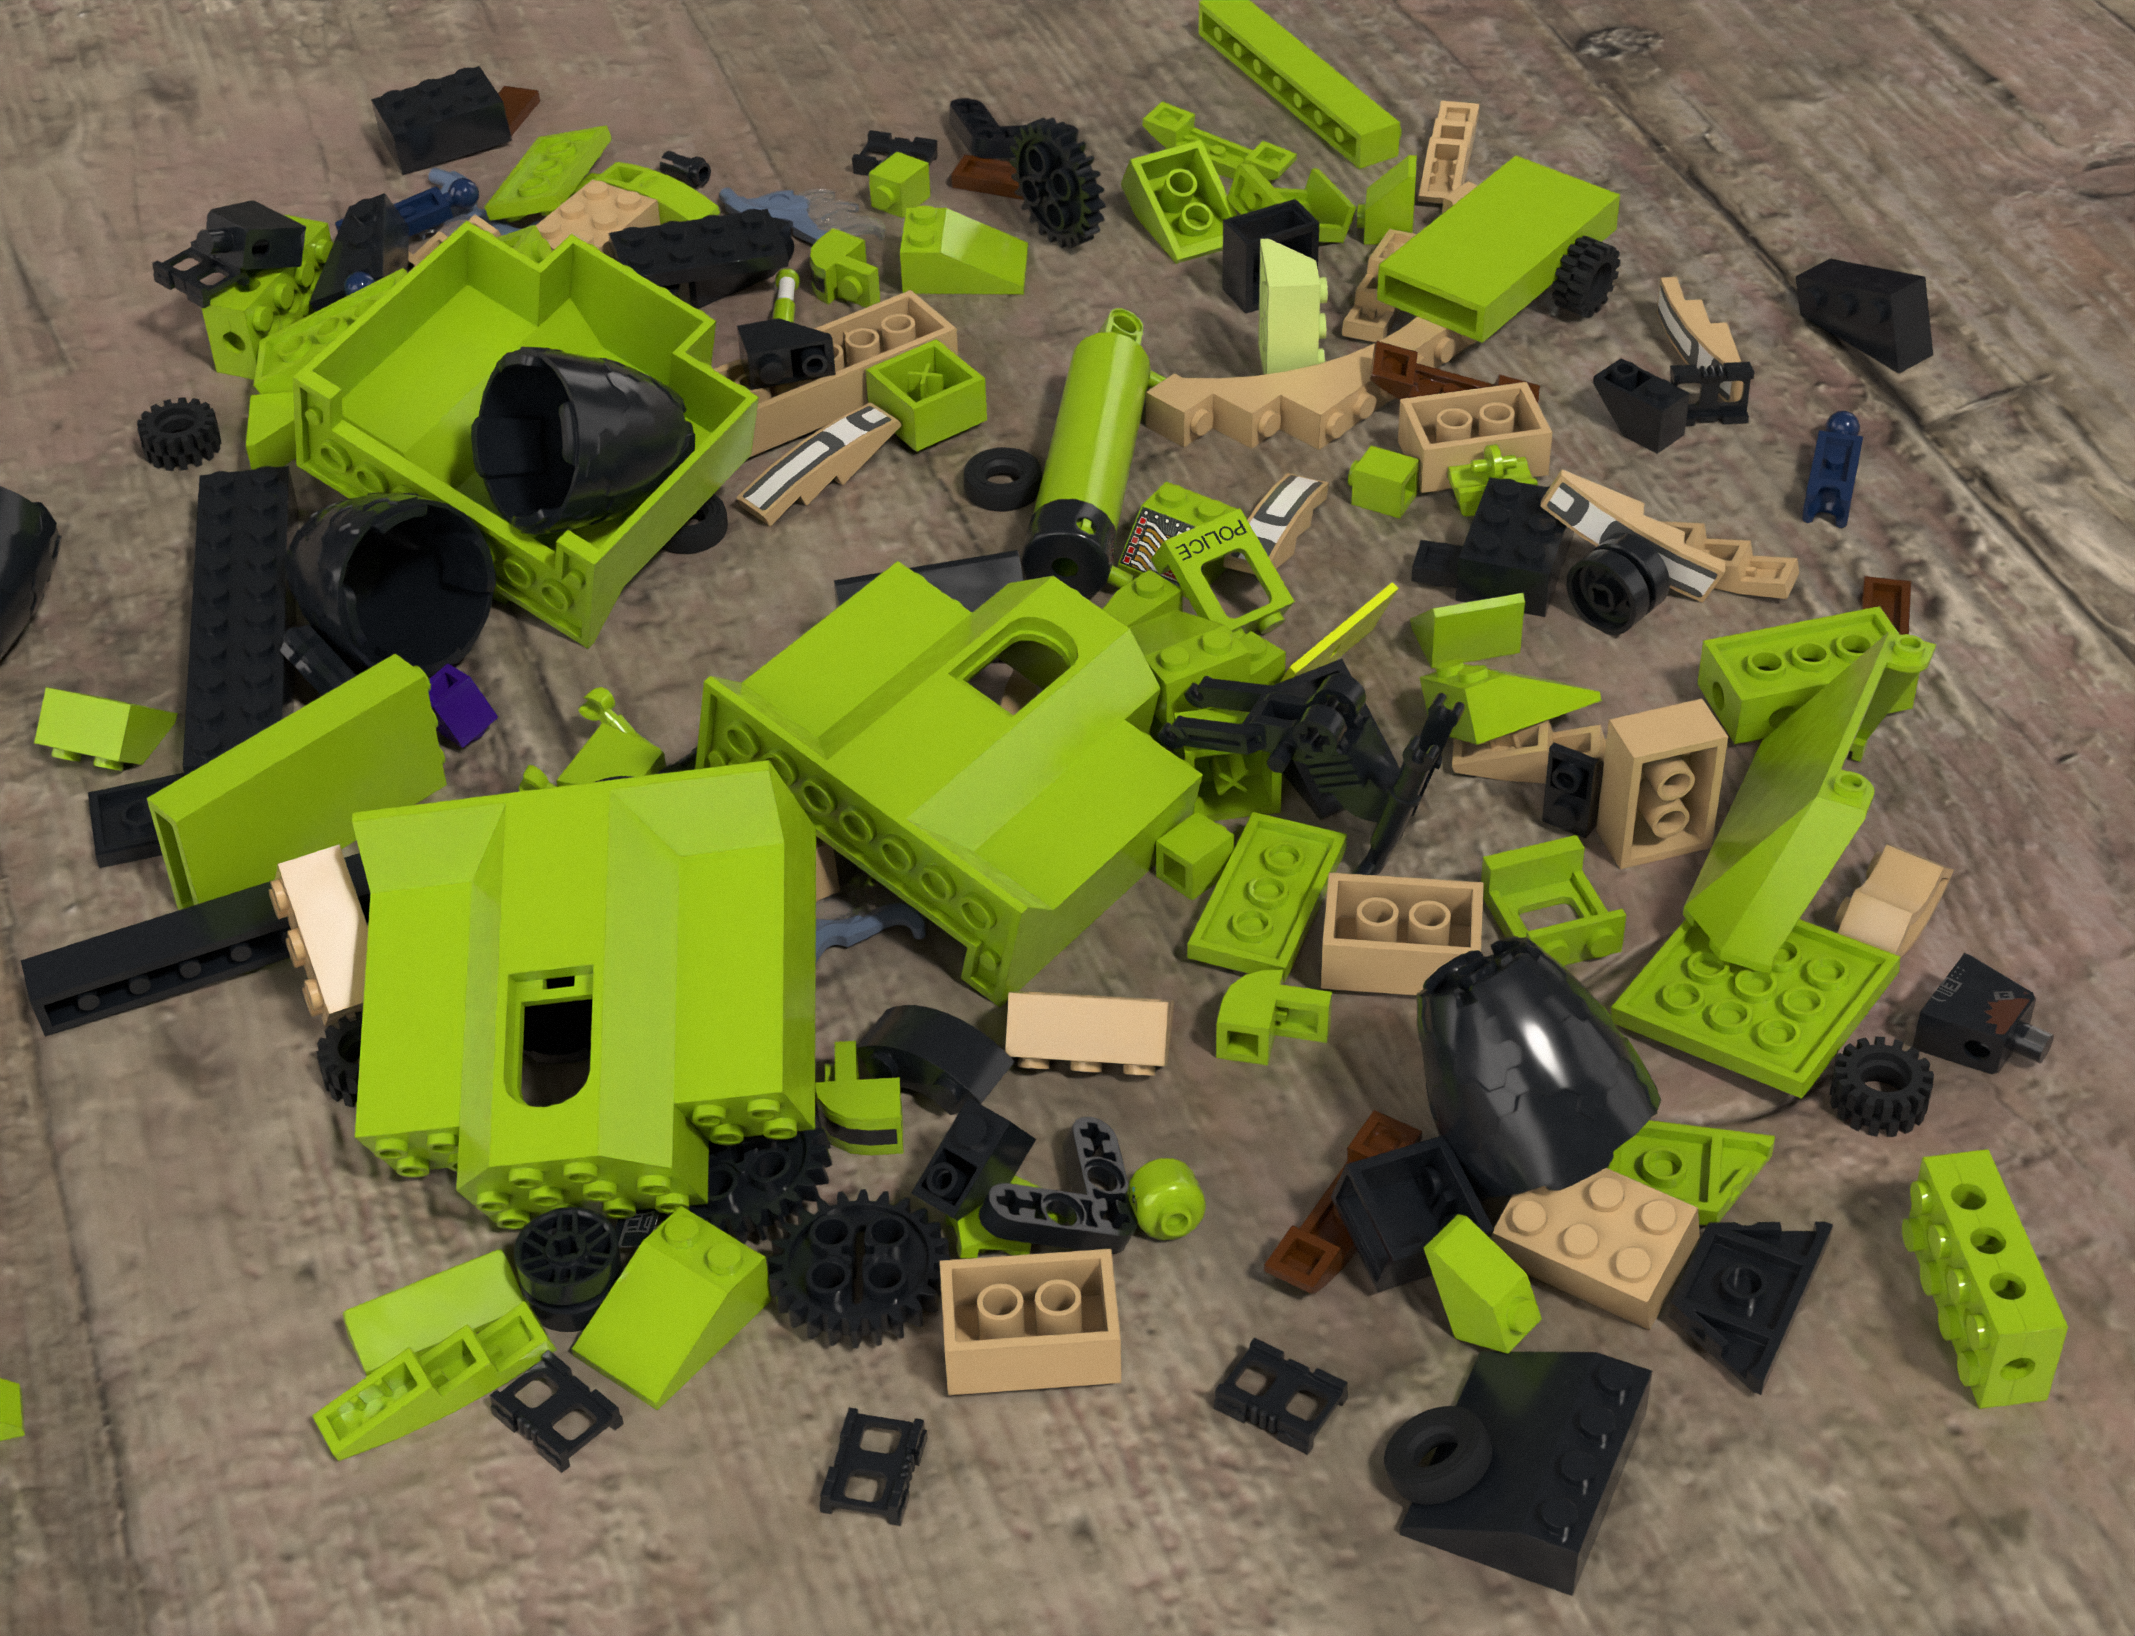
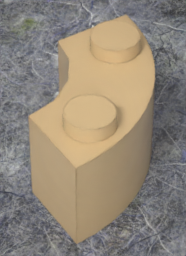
(1894, 900)

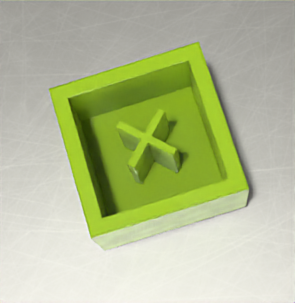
(928, 393)
(1231, 782)

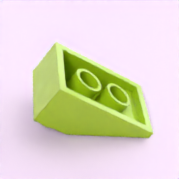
(1179, 200)
(959, 255)
(1185, 650)
(1500, 700)
(674, 1307)

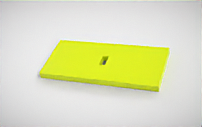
(1345, 635)

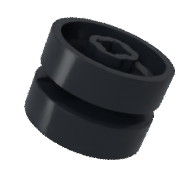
(1618, 583)
(567, 1266)

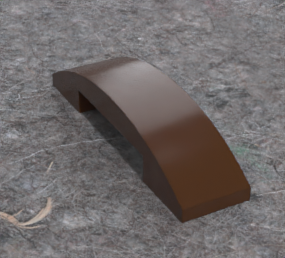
(1399, 375)
(1322, 1245)

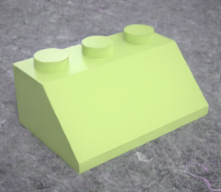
(1289, 309)

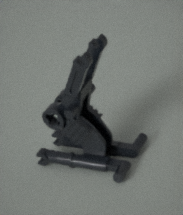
(1332, 740)

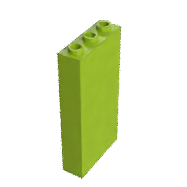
(1495, 248)
(300, 783)

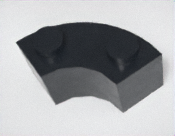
(934, 1055)

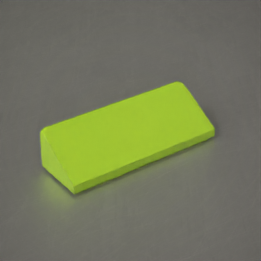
(432, 1310)

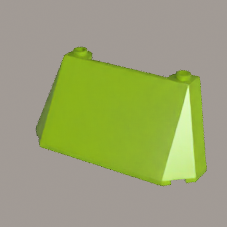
(1798, 808)

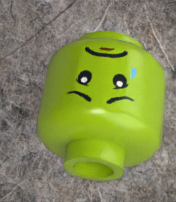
(1162, 1196)

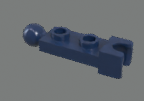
(432, 207)
(1834, 469)

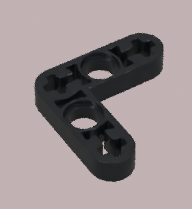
(981, 132)
(1021, 1211)

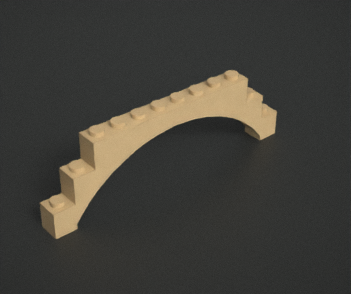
(1304, 402)

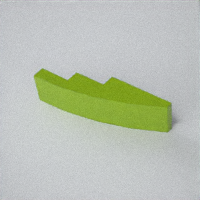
(423, 1389)

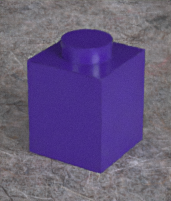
(459, 706)

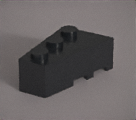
(369, 241)
(1870, 309)

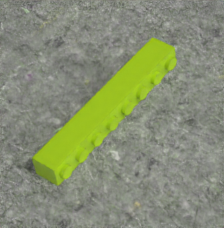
(1301, 81)

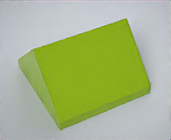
(1471, 630)

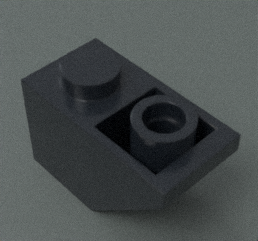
(783, 353)
(1643, 405)
(1572, 790)
(972, 1159)

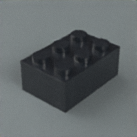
(441, 119)
(1513, 547)

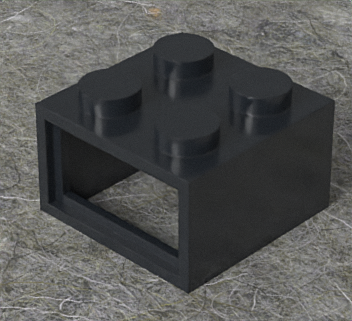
(1283, 223)
(1400, 1204)

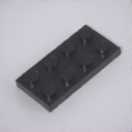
(701, 248)

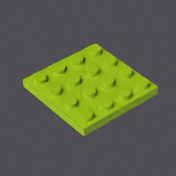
(1753, 1022)

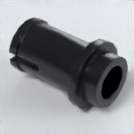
(692, 170)

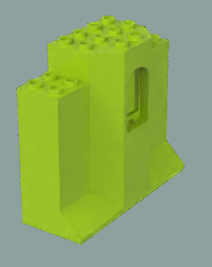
(408, 377)
(941, 795)
(680, 919)

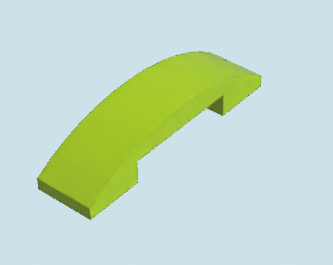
(1175, 127)

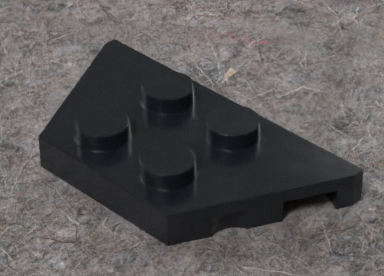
(1747, 1292)

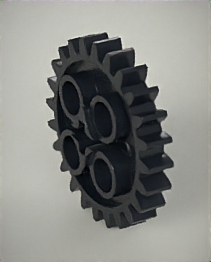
(1057, 182)
(763, 1181)
(817, 1268)

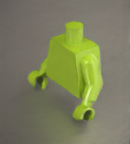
(610, 751)

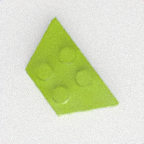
(1694, 1163)

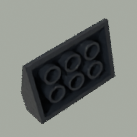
(1558, 1451)

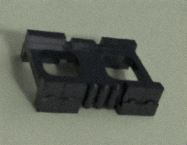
(883, 142)
(189, 280)
(1707, 406)
(1271, 1407)
(539, 1421)
(893, 1467)

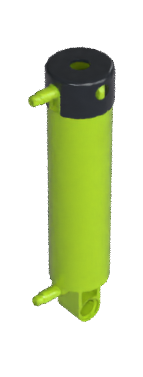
(1091, 460)

